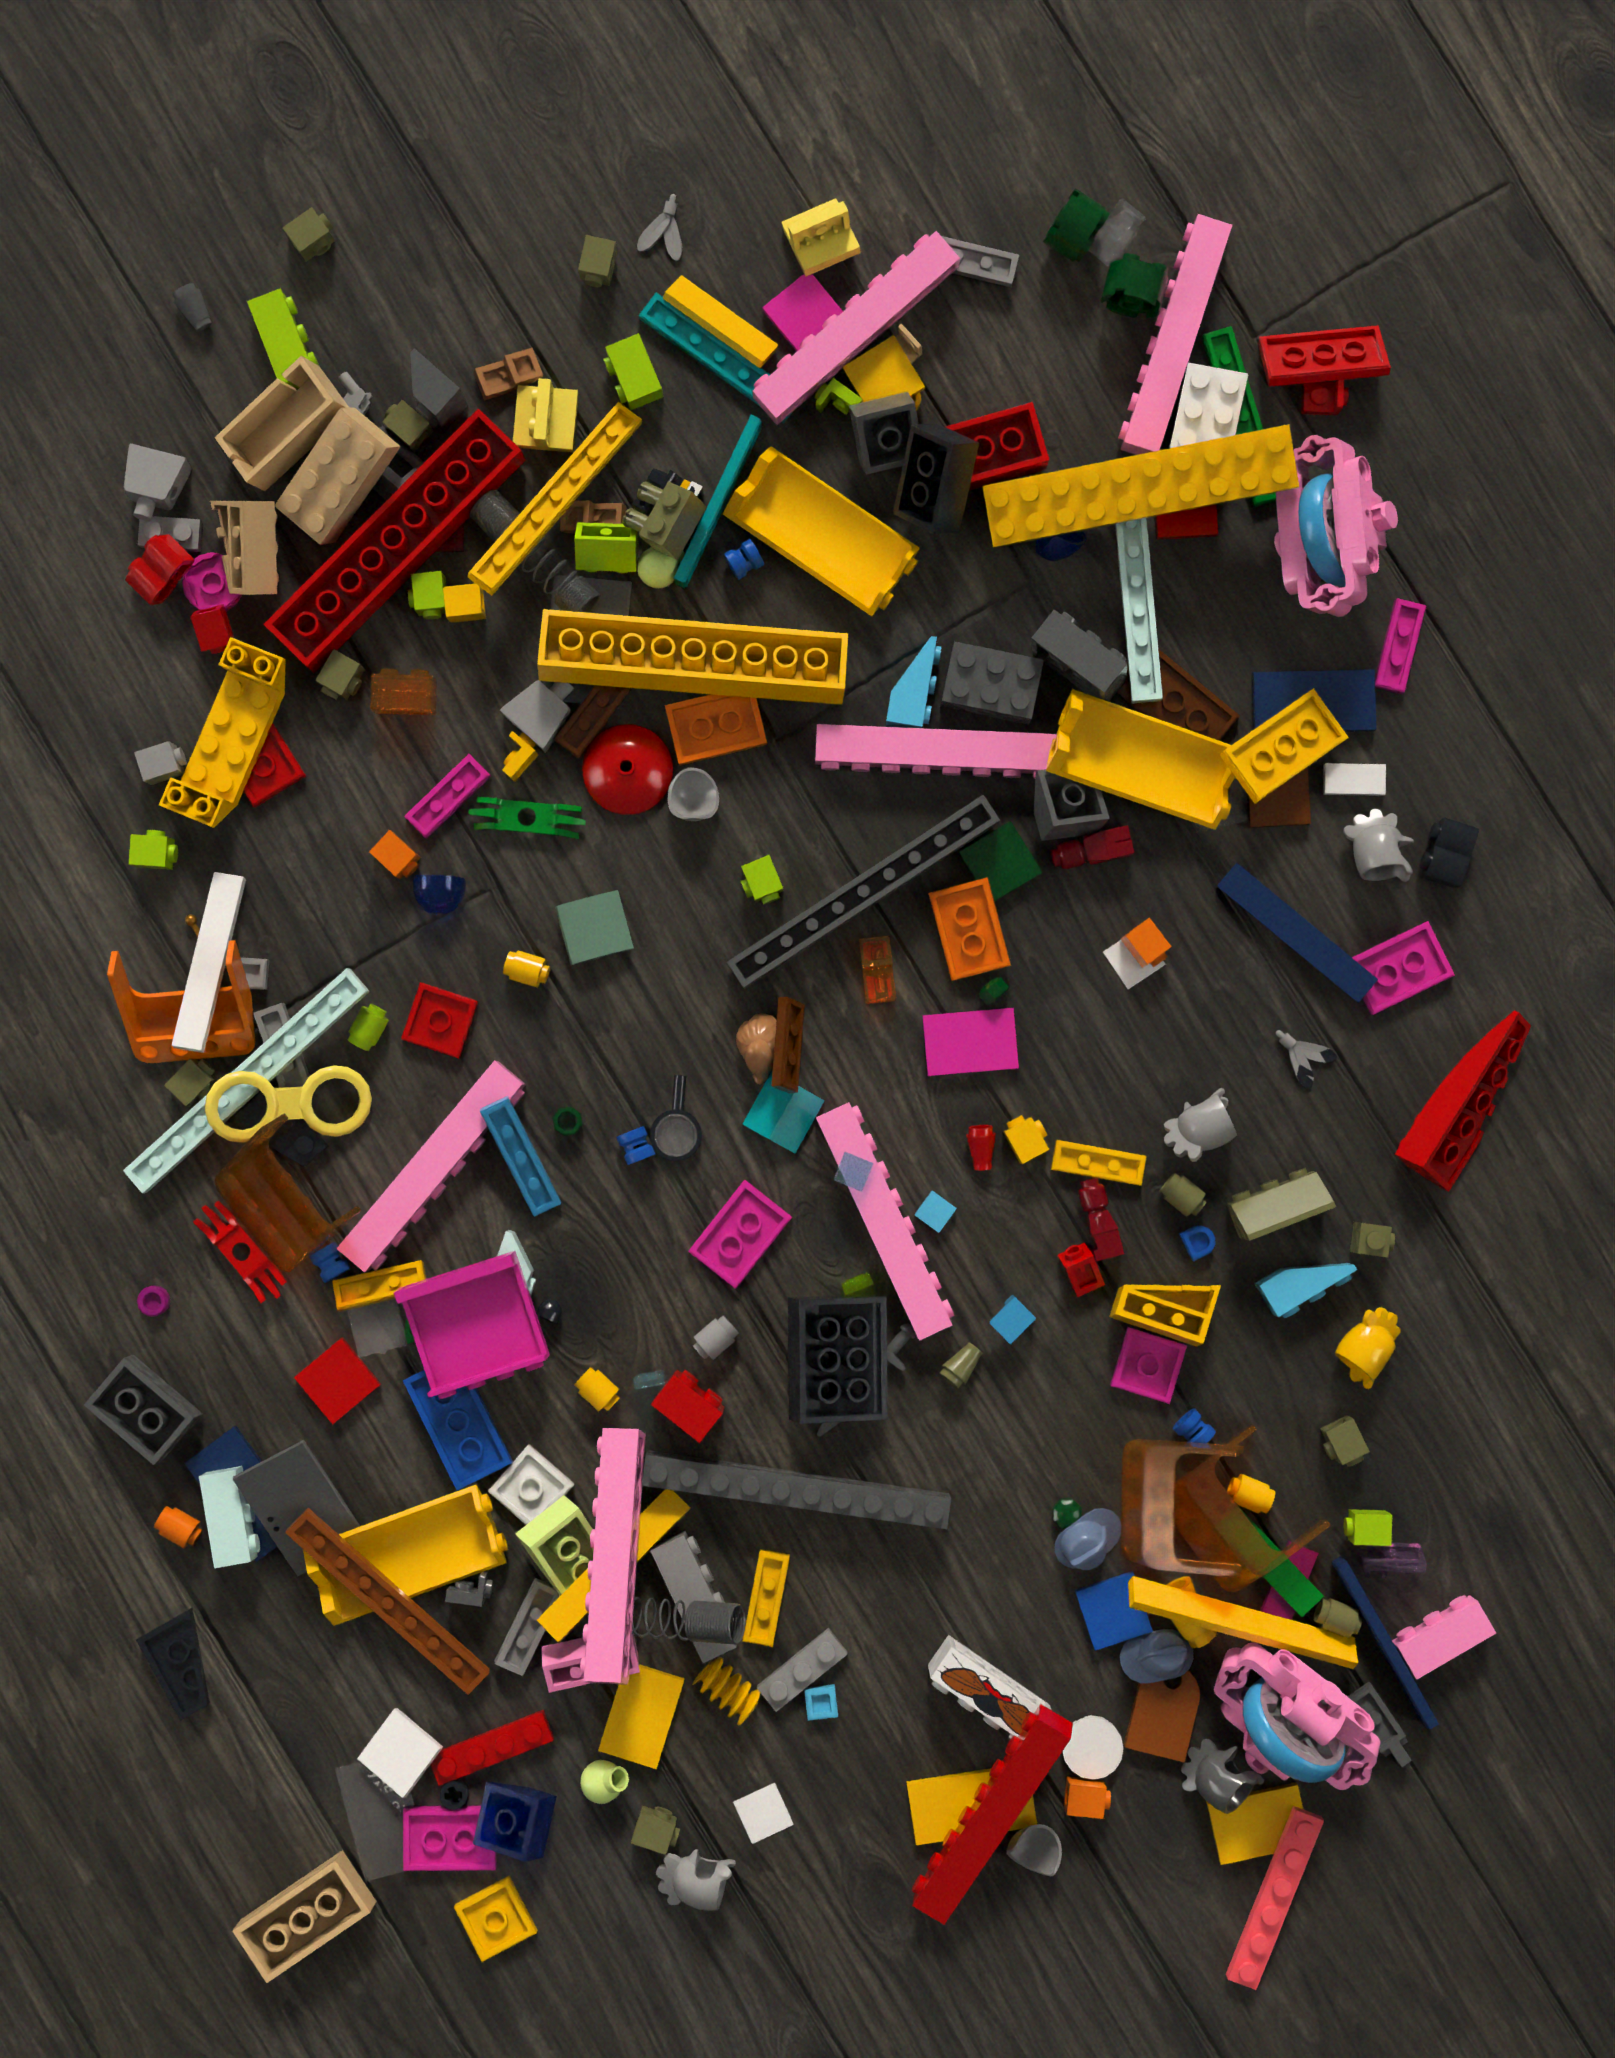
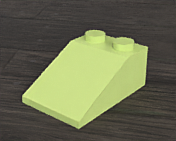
(559, 1543)

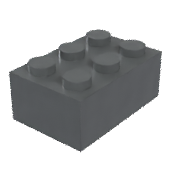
(1079, 656)
(991, 683)
(143, 1409)

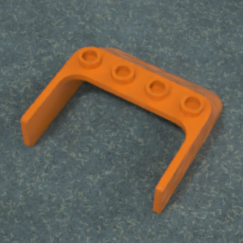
(153, 1017)

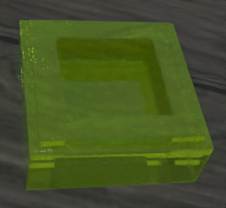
(856, 1283)

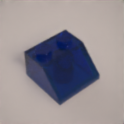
(514, 1821)

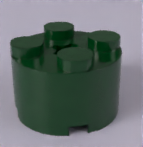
(1075, 225)
(1135, 287)

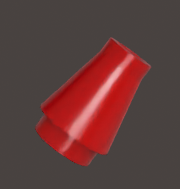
(981, 1145)

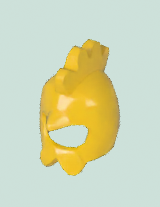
(1369, 1345)

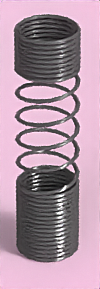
(495, 515)
(703, 1621)

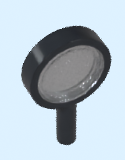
(676, 1132)

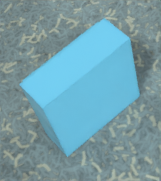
(935, 1211)
(821, 1702)

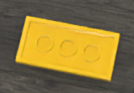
(1283, 746)
(941, 1799)

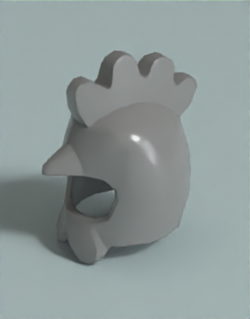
(1377, 847)
(1200, 1127)
(694, 1880)

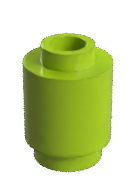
(368, 1027)

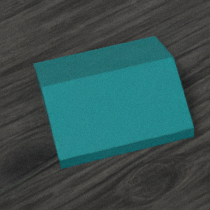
(783, 1115)

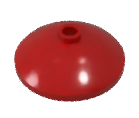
(632, 790)

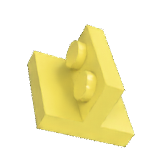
(821, 236)
(545, 417)

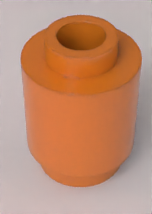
(178, 1527)

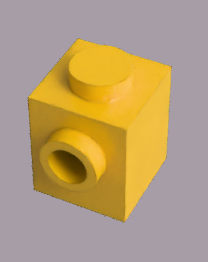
(1026, 1138)

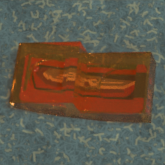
(877, 969)

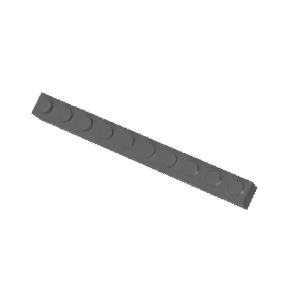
(863, 892)
(796, 1489)

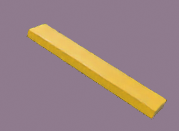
(653, 1525)

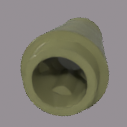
(961, 1365)

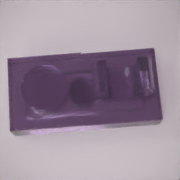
(1396, 1558)

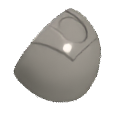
(693, 795)
(1036, 1849)

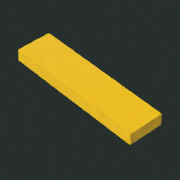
(720, 321)

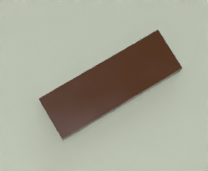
(590, 718)
(788, 1045)

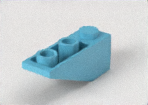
(909, 695)
(1294, 1285)

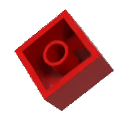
(689, 1404)

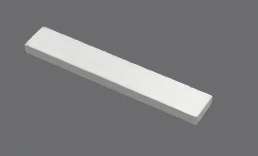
(208, 962)

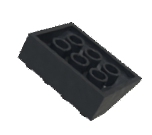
(837, 1358)

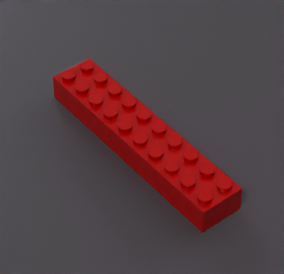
(395, 541)

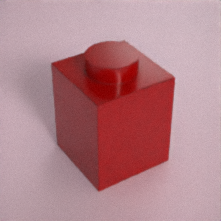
(212, 628)

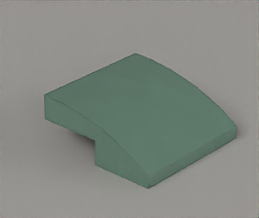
(594, 927)

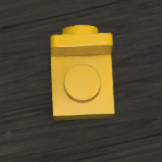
(519, 761)

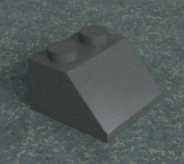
(437, 396)
(1067, 807)

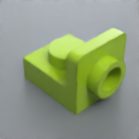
(839, 394)

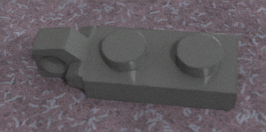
(1385, 1725)

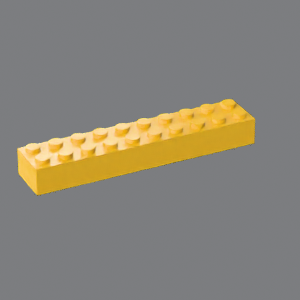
(1141, 486)
(692, 656)

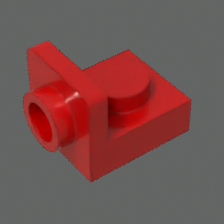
(1324, 398)
(1081, 1269)

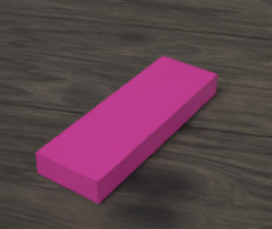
(1399, 646)
(447, 796)

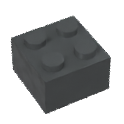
(883, 431)

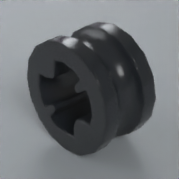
(448, 1801)

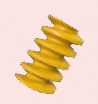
(728, 1689)

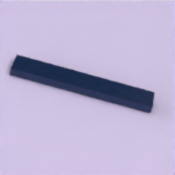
(1297, 932)
(1384, 1643)

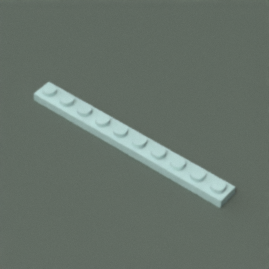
(266, 1061)

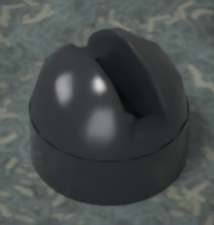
(550, 1311)

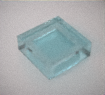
(853, 1171)
(649, 1379)

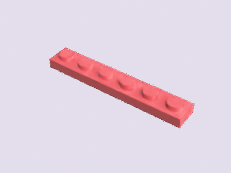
(1274, 1897)

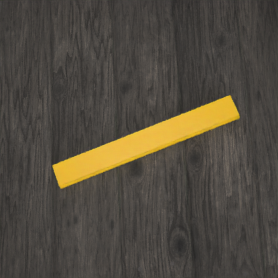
(554, 498)
(1241, 1622)

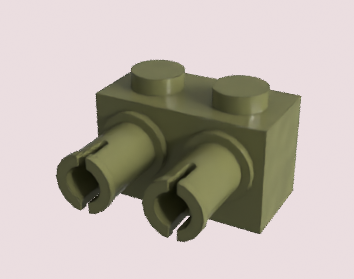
(670, 521)

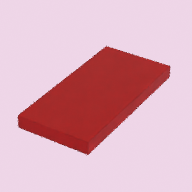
(1324, 355)

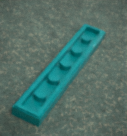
(702, 346)
(718, 501)

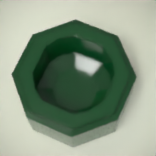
(993, 990)
(567, 1121)
(1066, 1512)

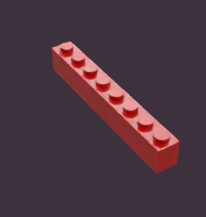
(992, 1813)

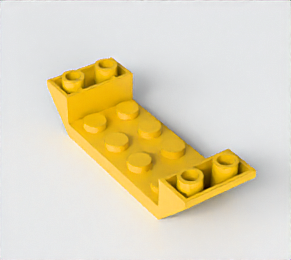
(230, 735)

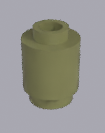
(1183, 1195)
(1337, 1617)

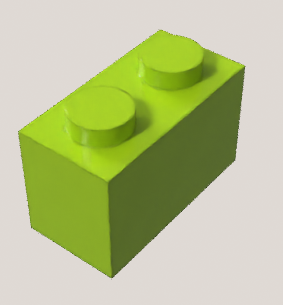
(633, 371)
(606, 547)

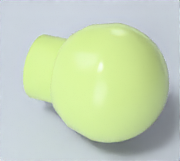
(657, 568)
(603, 1781)

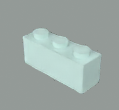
(228, 1519)

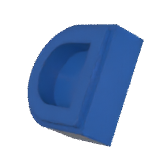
(1198, 1241)

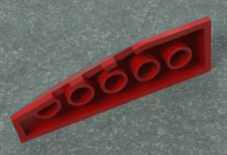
(1452, 1118)

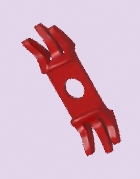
(227, 1238)

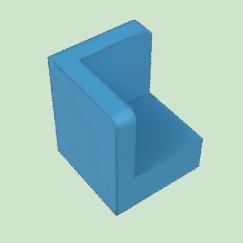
(1012, 1319)

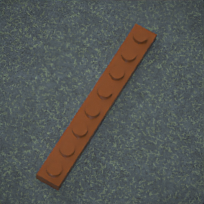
(387, 1601)

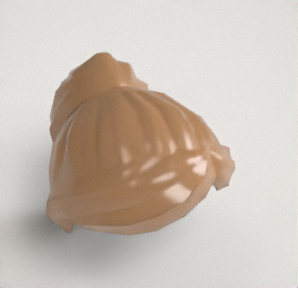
(757, 1043)

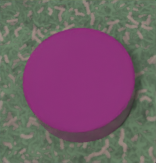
(153, 1300)

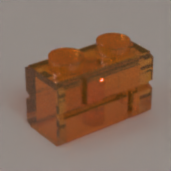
(403, 693)

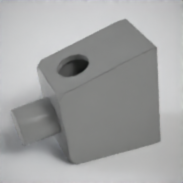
(154, 479)
(540, 711)

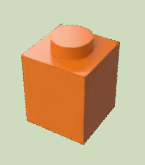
(395, 855)
(1146, 943)
(1086, 1797)

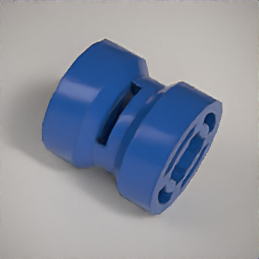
(738, 563)
(634, 1138)
(329, 1262)
(1194, 1428)

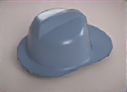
(1088, 1539)
(1156, 1656)

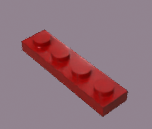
(492, 1747)

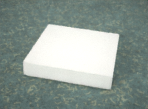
(530, 1485)
(400, 1752)

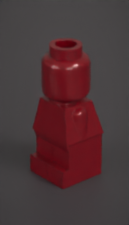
(1094, 848)
(1100, 1222)

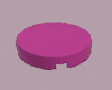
(207, 584)

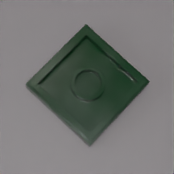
(1002, 859)

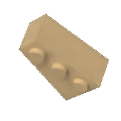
(249, 545)

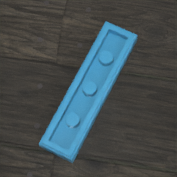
(520, 1156)

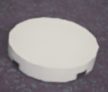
(1093, 1748)

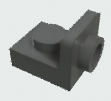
(465, 1593)

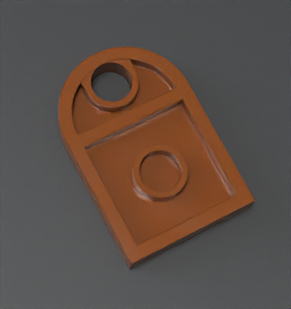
(1163, 1718)

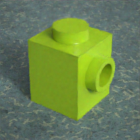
(428, 594)
(152, 850)
(761, 880)
(1368, 1527)

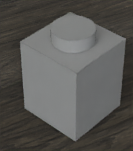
(160, 762)

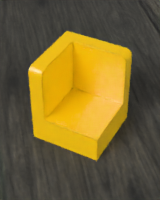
(464, 603)

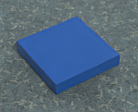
(1108, 1612)

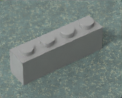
(688, 1582)

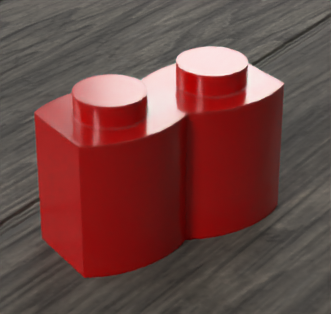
(159, 569)

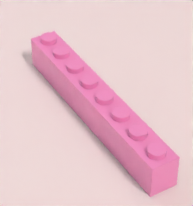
(855, 327)
(1176, 335)
(931, 749)
(428, 1170)
(887, 1226)
(614, 1556)

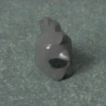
(1217, 1777)

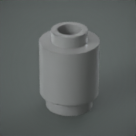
(715, 1338)

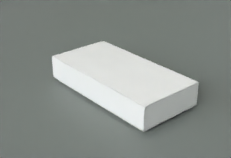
(1354, 779)

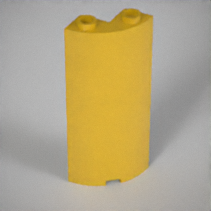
(822, 531)
(1141, 759)
(418, 1550)

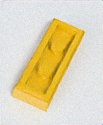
(1098, 1162)
(375, 1285)
(766, 1597)

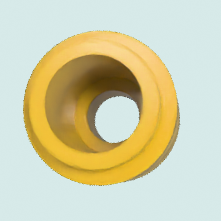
(526, 968)
(597, 1389)
(1251, 1493)

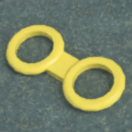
(289, 1100)

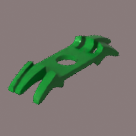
(544, 822)

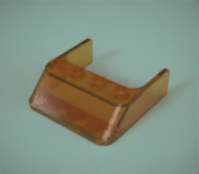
(273, 1204)
(1150, 1504)
(1220, 1529)

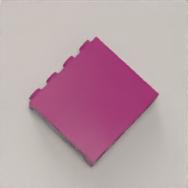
(474, 1324)

